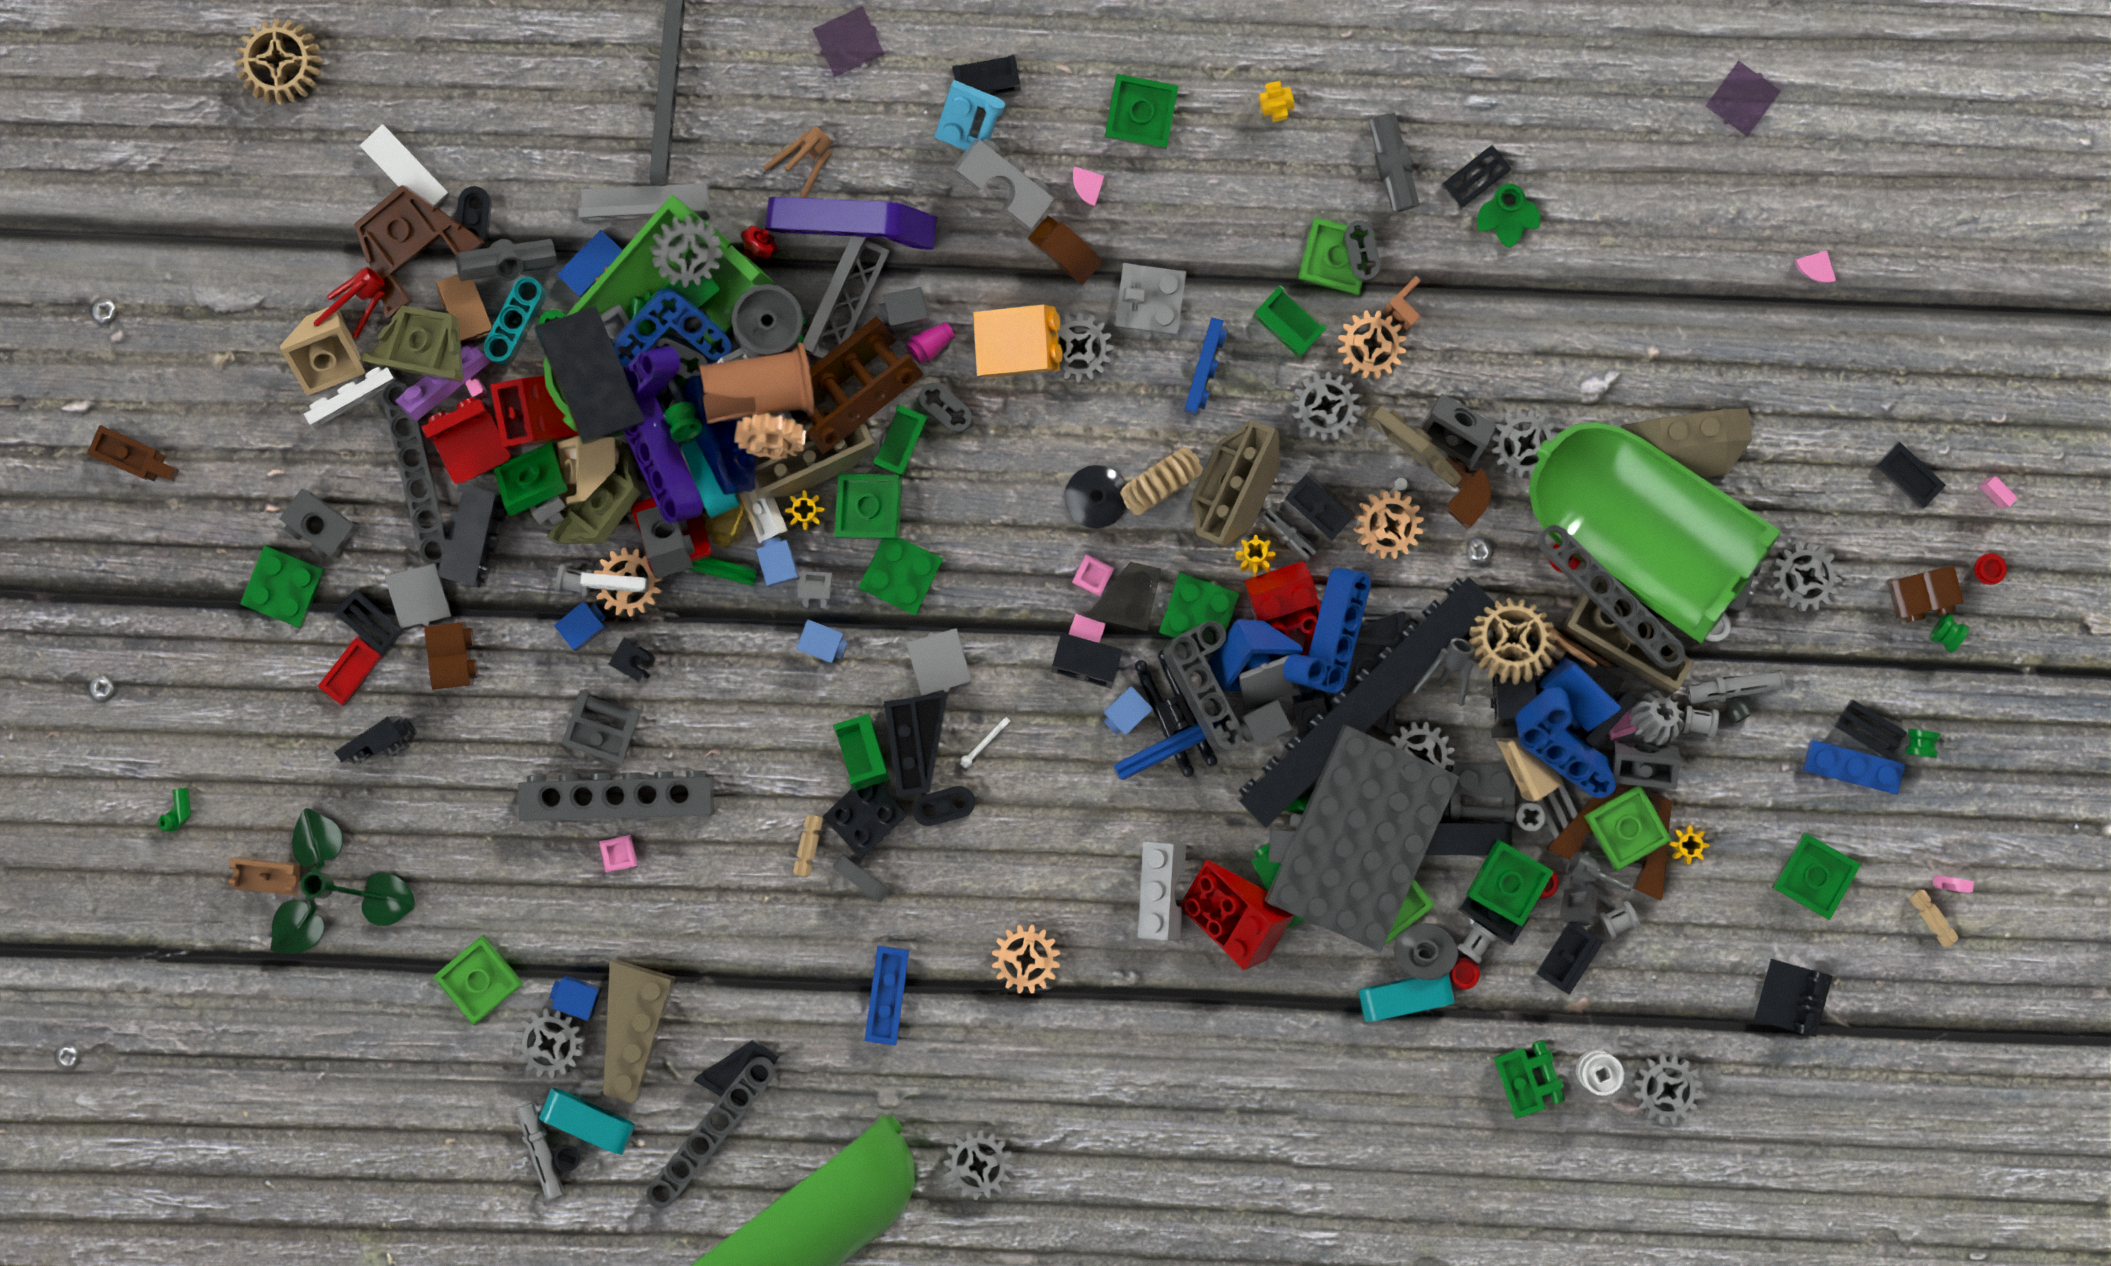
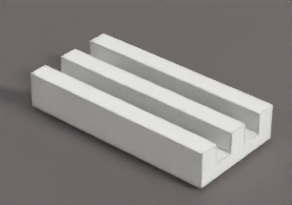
(614, 582)

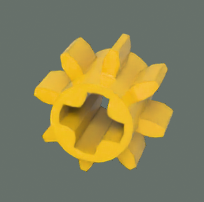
(1276, 101)
(798, 503)
(1255, 547)
(1683, 837)

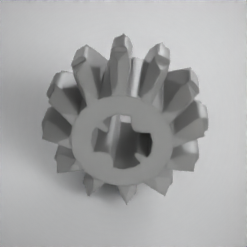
(1657, 718)

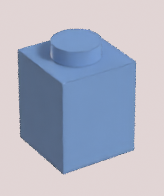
(777, 561)
(822, 642)
(1126, 711)

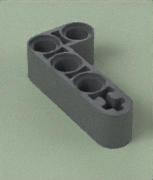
(1209, 688)

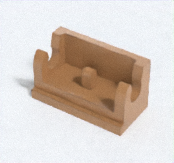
(464, 302)
(265, 876)

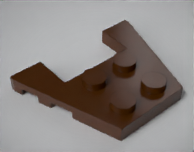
(399, 232)
(1652, 874)

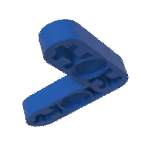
(674, 318)

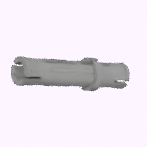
(1721, 688)
(537, 1144)

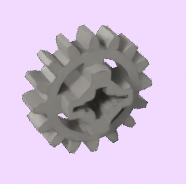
(672, 250)
(1090, 359)
(1321, 392)
(1512, 435)
(1799, 589)
(1428, 743)
(557, 1056)
(1679, 1082)
(964, 1168)

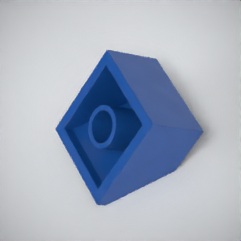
(1246, 648)
(1586, 699)

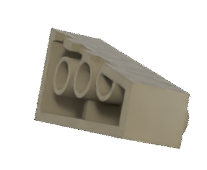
(1597, 632)
(633, 1023)

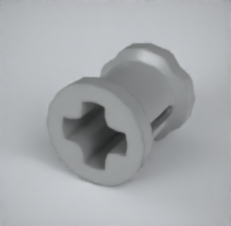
(570, 579)
(1700, 721)
(1538, 817)
(1619, 920)
(1477, 932)

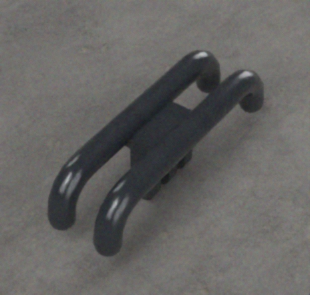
(1173, 713)

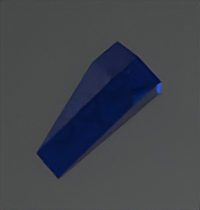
(729, 464)

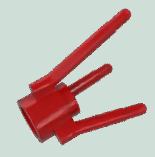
(363, 285)

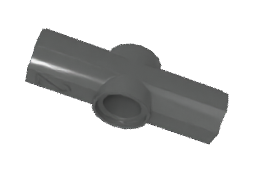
(1393, 162)
(505, 259)

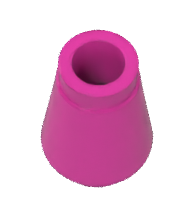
(930, 342)

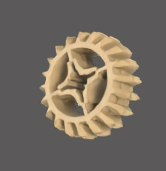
(265, 61)
(1161, 481)
(1498, 621)

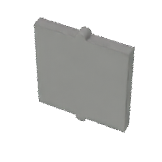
(418, 595)
(939, 662)
(1264, 683)

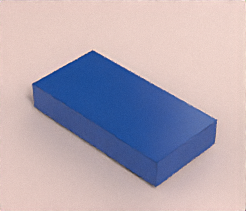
(589, 263)

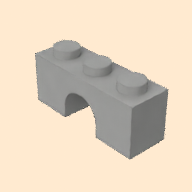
(1026, 197)
(1160, 871)

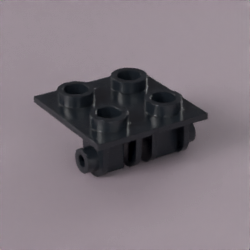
(865, 818)
(1793, 997)

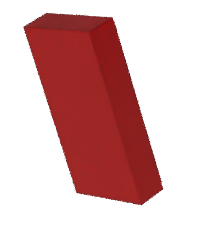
(350, 671)

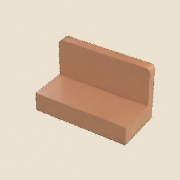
(1400, 309)

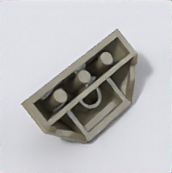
(1701, 441)
(811, 466)
(1236, 482)

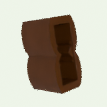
(1925, 592)
(450, 655)

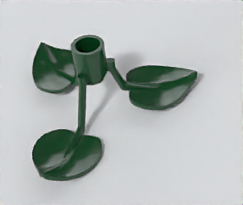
(295, 924)

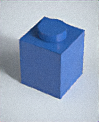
(581, 625)
(575, 997)

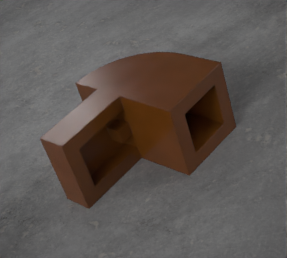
(1065, 249)
(1472, 497)

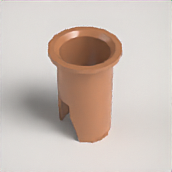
(757, 386)

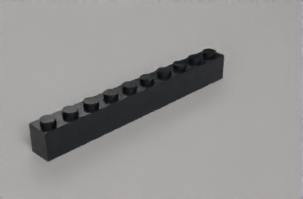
(1366, 701)

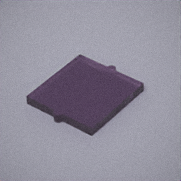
(848, 41)
(1742, 98)

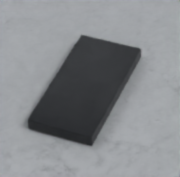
(589, 375)

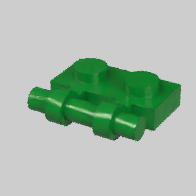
(1519, 1081)

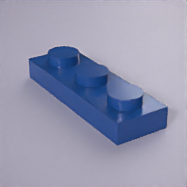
(1206, 366)
(1853, 767)
(886, 995)

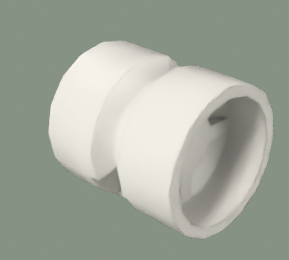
(1599, 1072)

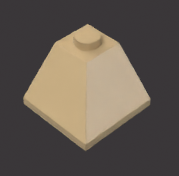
(322, 353)
(586, 466)
(1530, 773)

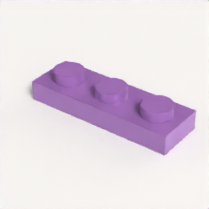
(431, 391)

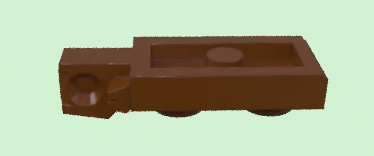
(130, 455)

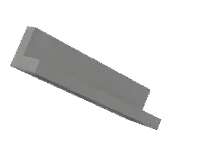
(639, 202)
(835, 291)

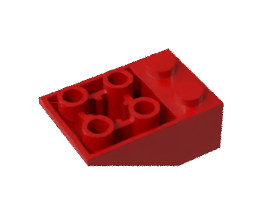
(528, 413)
(1286, 602)
(1235, 914)

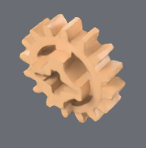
(1385, 347)
(770, 436)
(1377, 530)
(623, 597)
(1041, 961)

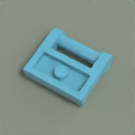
(960, 114)

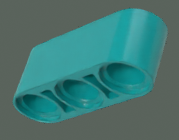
(514, 337)
(708, 488)
(1404, 997)
(587, 1121)

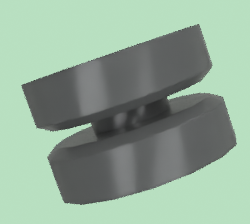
(784, 313)

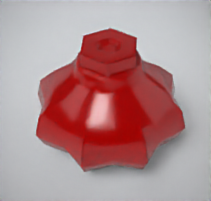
(758, 243)

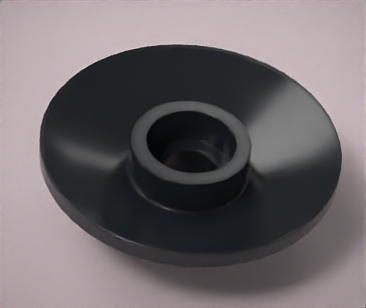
(1090, 513)

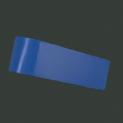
(1334, 634)
(1545, 734)

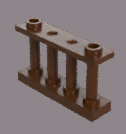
(849, 360)

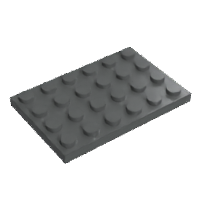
(1361, 838)

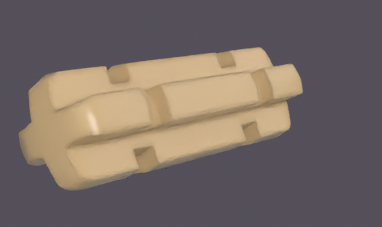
(808, 845)
(1933, 918)

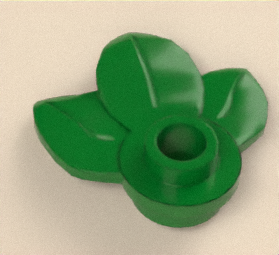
(1506, 219)

